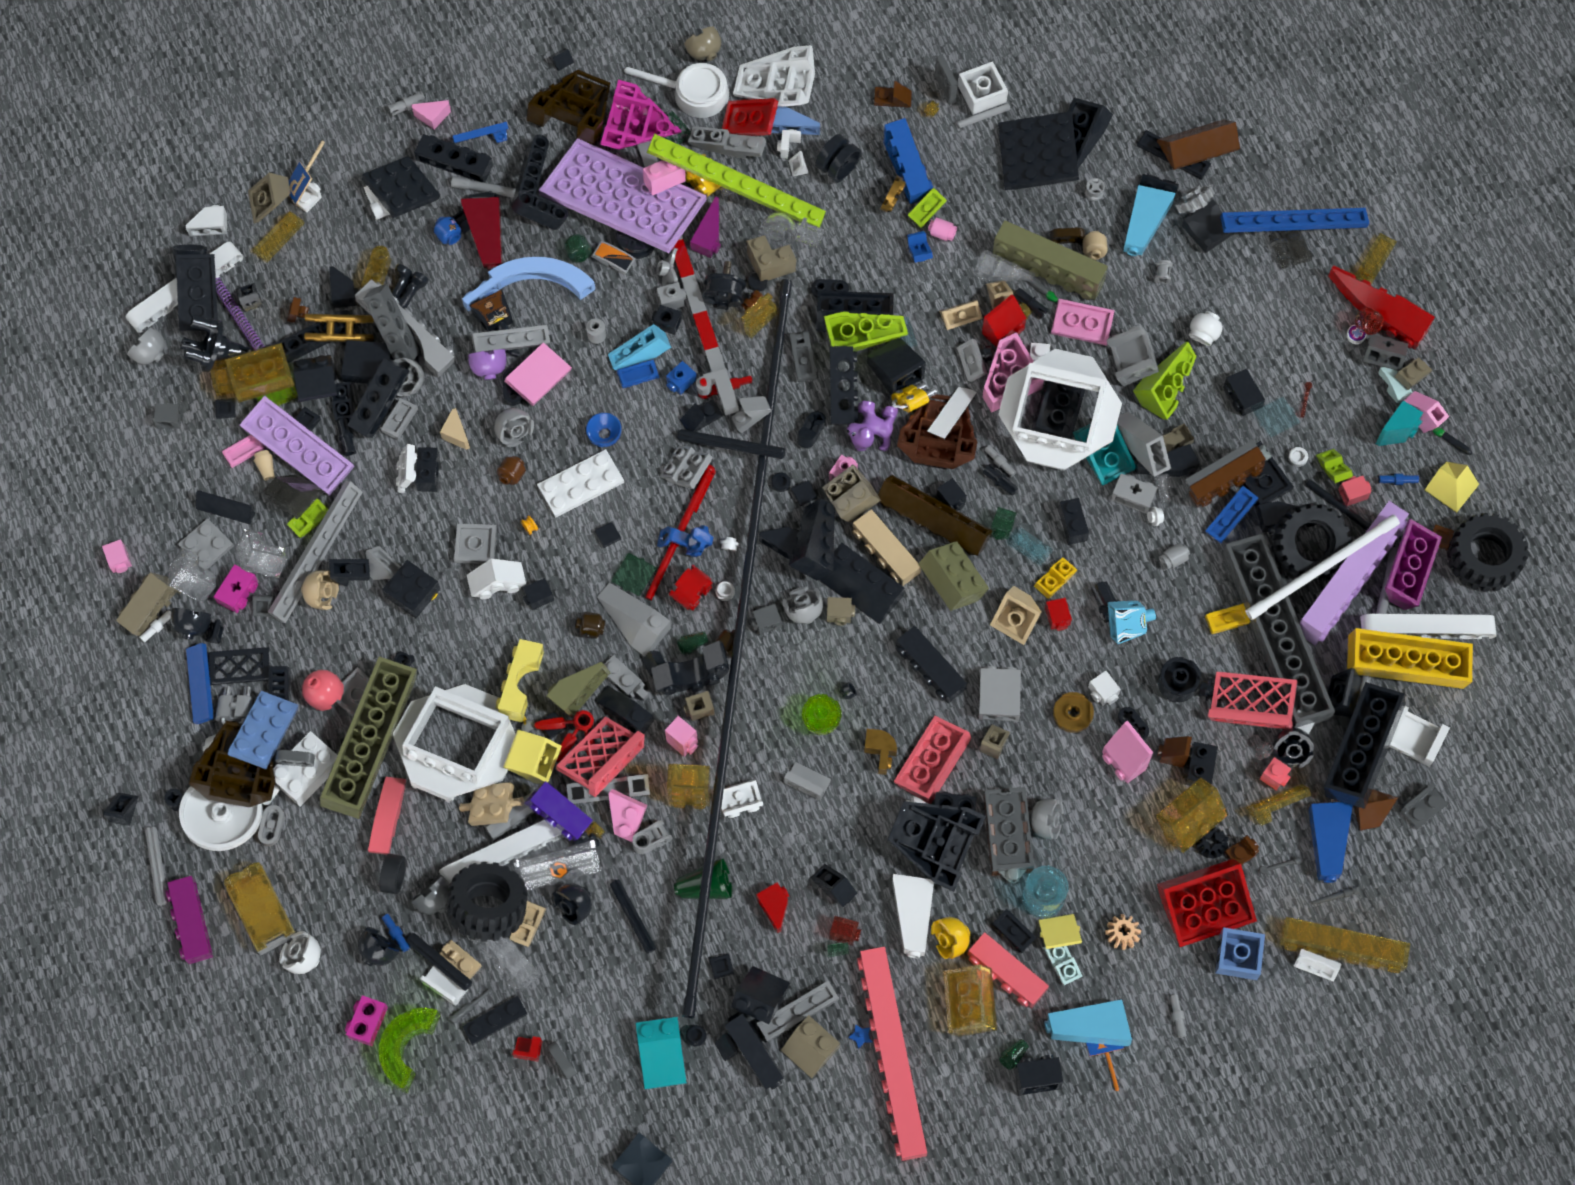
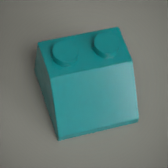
(1401, 425)

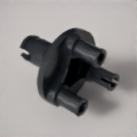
(213, 347)

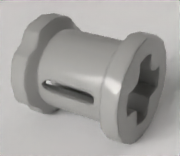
(1163, 271)

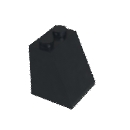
(896, 365)

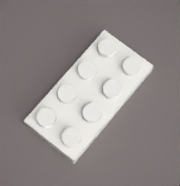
(580, 483)

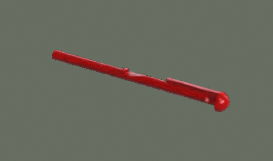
(693, 506)

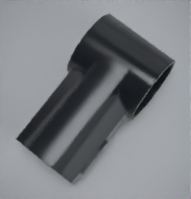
(1103, 595)

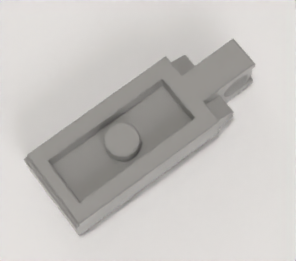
(625, 679)

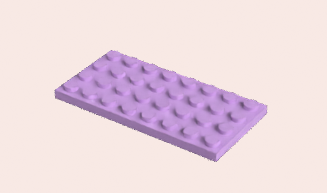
(616, 195)

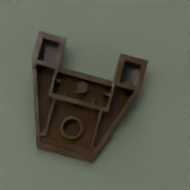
(575, 103)

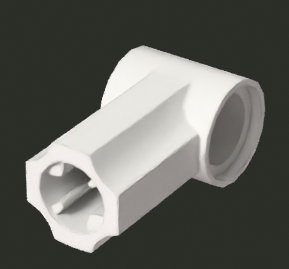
(376, 206)

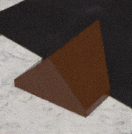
(1375, 811)

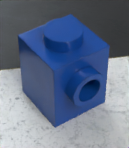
(680, 378)

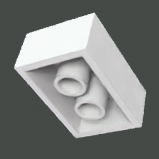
(301, 781)

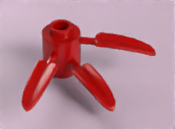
(570, 739)

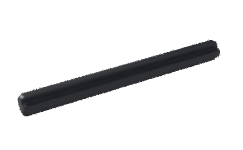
(731, 444)

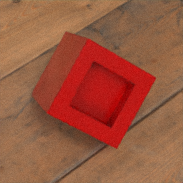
(528, 1048)

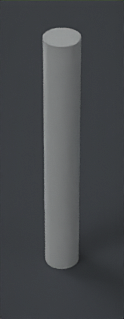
(984, 115)

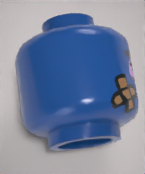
(447, 230)

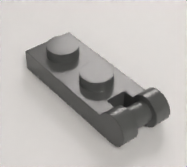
(803, 356)

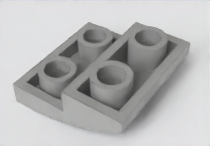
(686, 466)

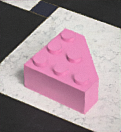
(1008, 359)

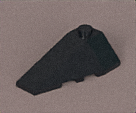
(1089, 124)

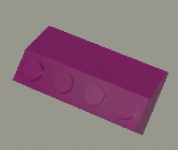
(1412, 565)

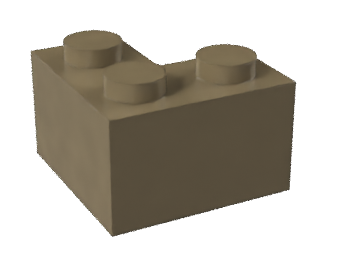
(770, 263)

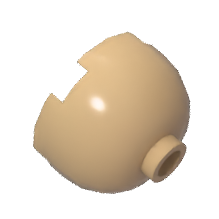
(319, 586)

